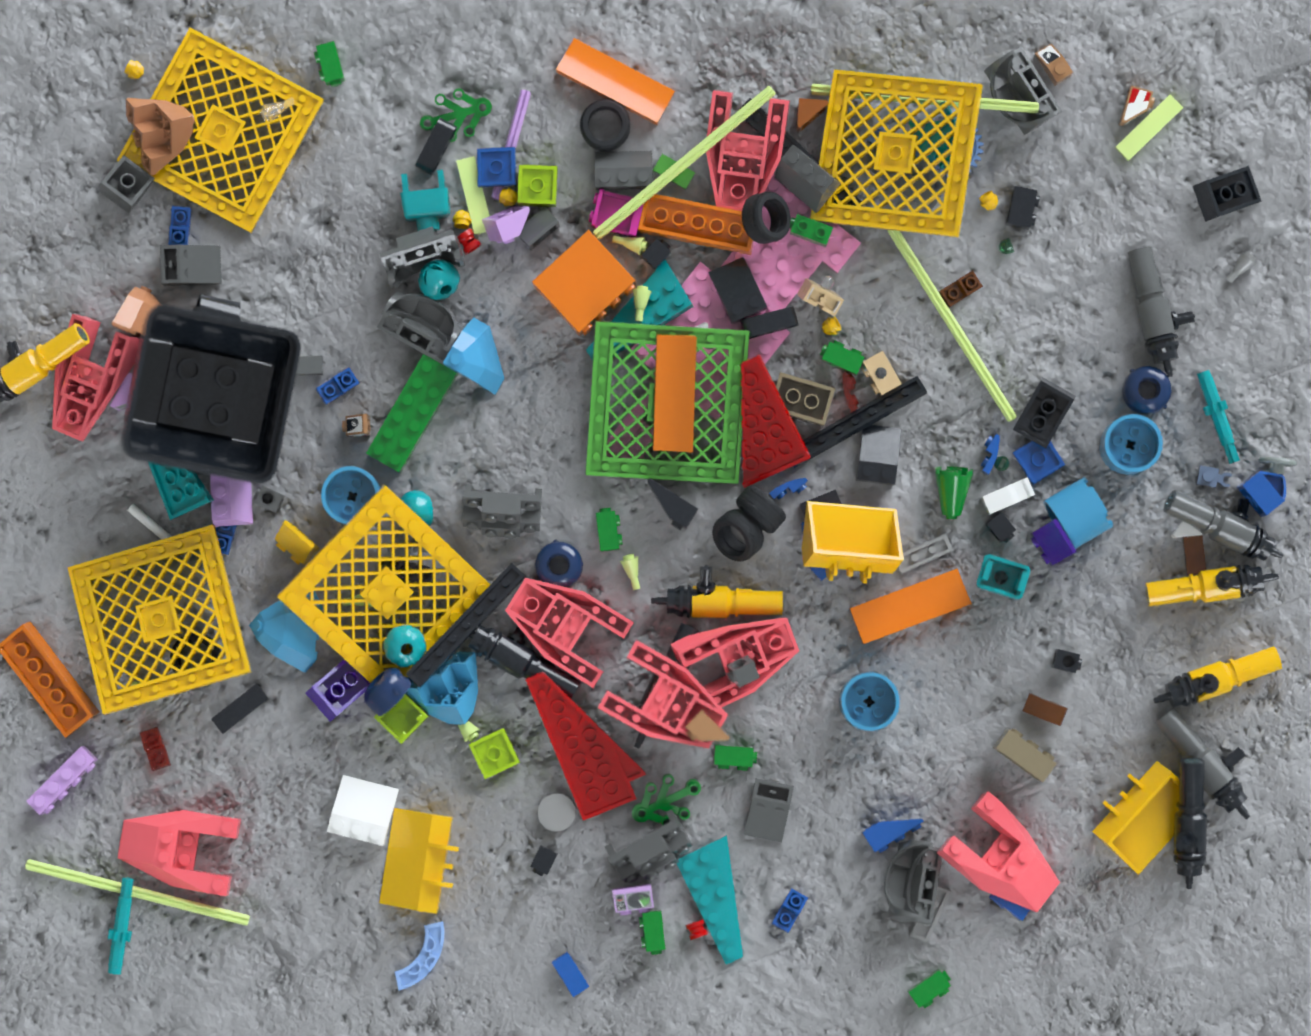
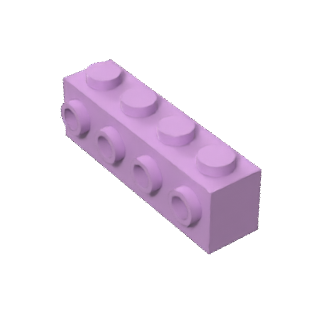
(66, 776)

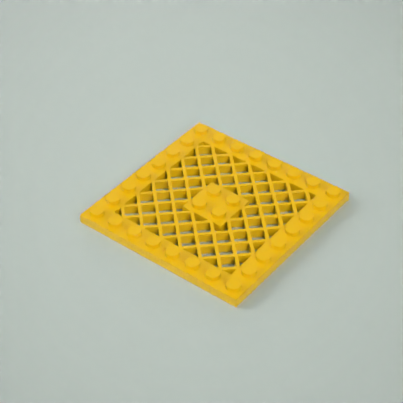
(223, 129)
(897, 151)
(386, 590)
(158, 619)

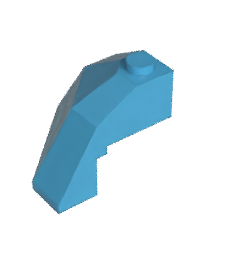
(476, 356)
(286, 635)
(450, 691)

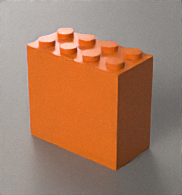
(584, 283)

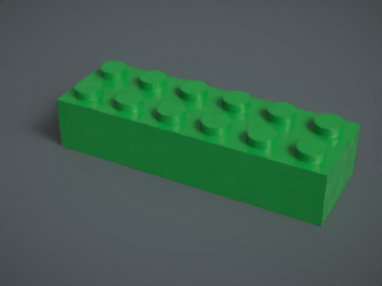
(412, 413)

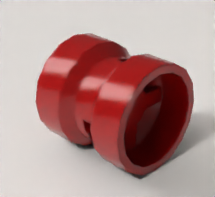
(468, 241)

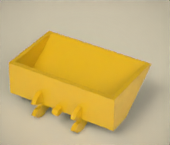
(851, 539)
(1142, 818)
(417, 860)

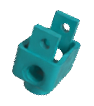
(936, 137)
(426, 205)
(1016, 573)

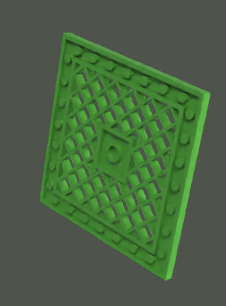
(601, 465)

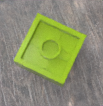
(537, 185)
(403, 719)
(494, 753)

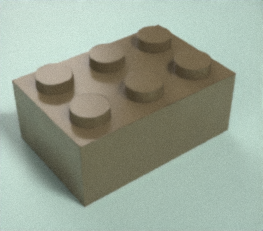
(805, 398)
(1025, 754)

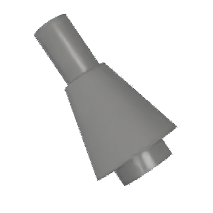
(1243, 264)

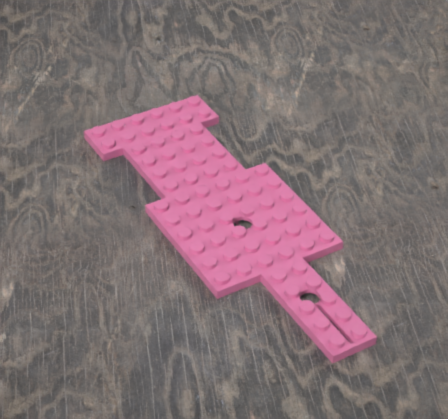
(779, 273)

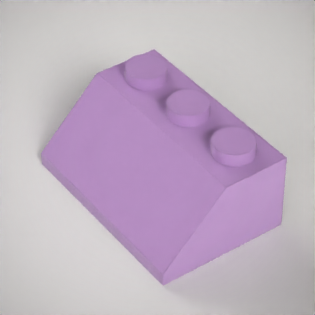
(231, 501)

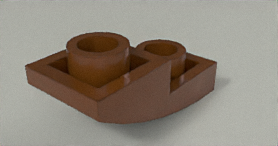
(960, 289)
(1045, 709)

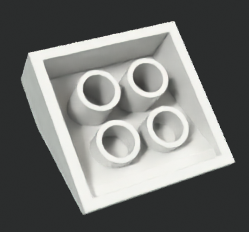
(363, 810)

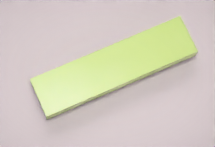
(1149, 127)
(473, 194)

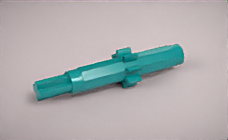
(1215, 409)
(120, 933)

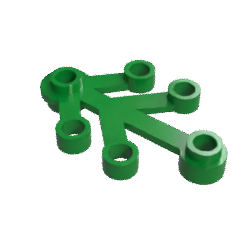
(459, 113)
(663, 801)

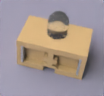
(821, 295)
(881, 373)

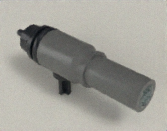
(1154, 310)
(1224, 527)
(1218, 770)

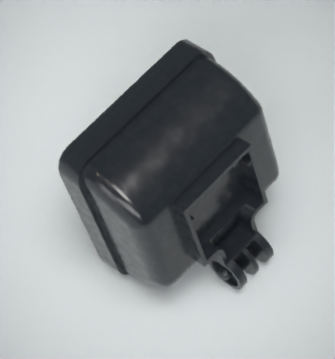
(210, 391)

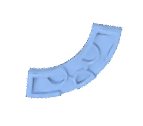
(425, 960)

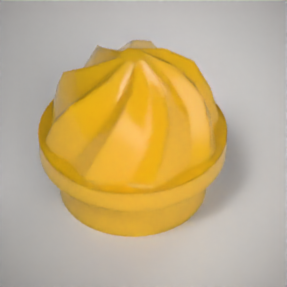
(134, 69)
(508, 197)
(989, 200)
(461, 219)
(831, 326)

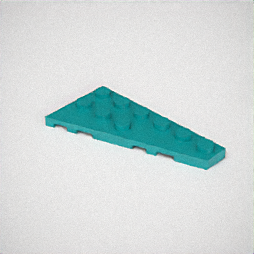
(664, 304)

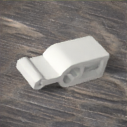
(1007, 496)

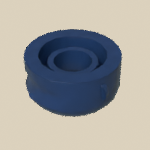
(1135, 400)
(562, 549)
(386, 690)

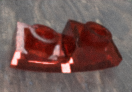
(847, 386)
(155, 748)

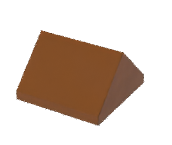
(808, 111)

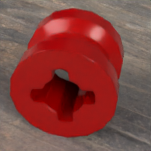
(696, 929)

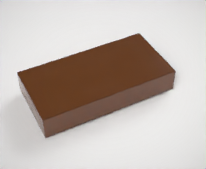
(1194, 554)

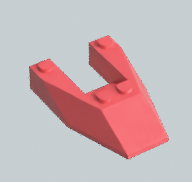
(744, 162)
(85, 387)
(555, 620)
(765, 642)
(671, 703)
(168, 846)
(1011, 865)

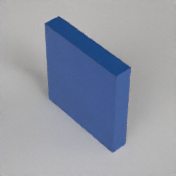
(496, 167)
(1038, 461)

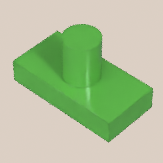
(682, 179)

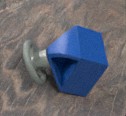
(1267, 489)

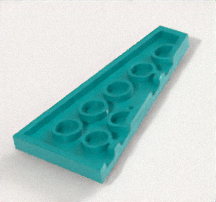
(179, 489)
(712, 887)

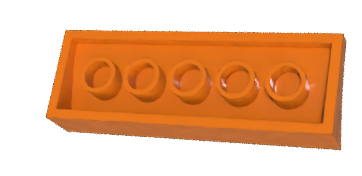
(615, 81)
(695, 224)
(674, 393)
(910, 606)
(47, 679)

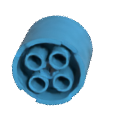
(1146, 441)
(338, 488)
(1079, 512)
(880, 712)

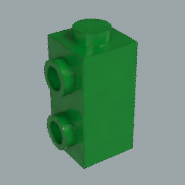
(330, 64)
(810, 230)
(842, 358)
(607, 530)
(734, 756)
(653, 932)
(929, 988)

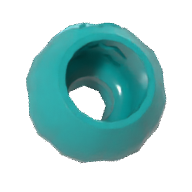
(439, 279)
(420, 504)
(400, 636)

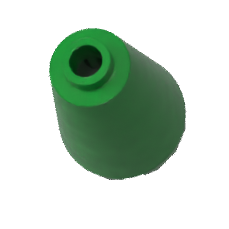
(953, 489)

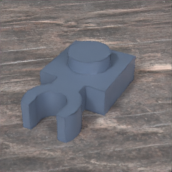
(1209, 477)

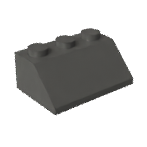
(623, 170)
(805, 178)

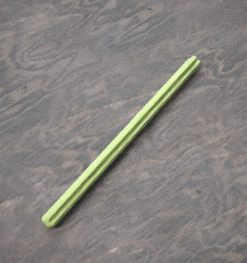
(985, 103)
(684, 162)
(953, 325)
(138, 892)

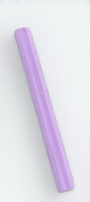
(515, 129)

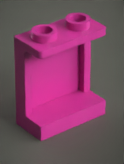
(608, 204)

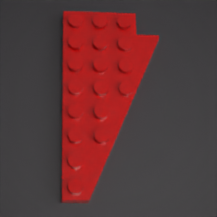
(590, 759)

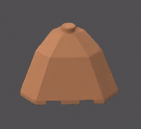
(159, 130)
(134, 310)

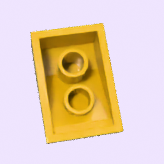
(296, 543)

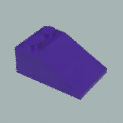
(1052, 542)
(337, 690)

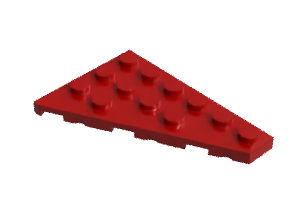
(768, 431)

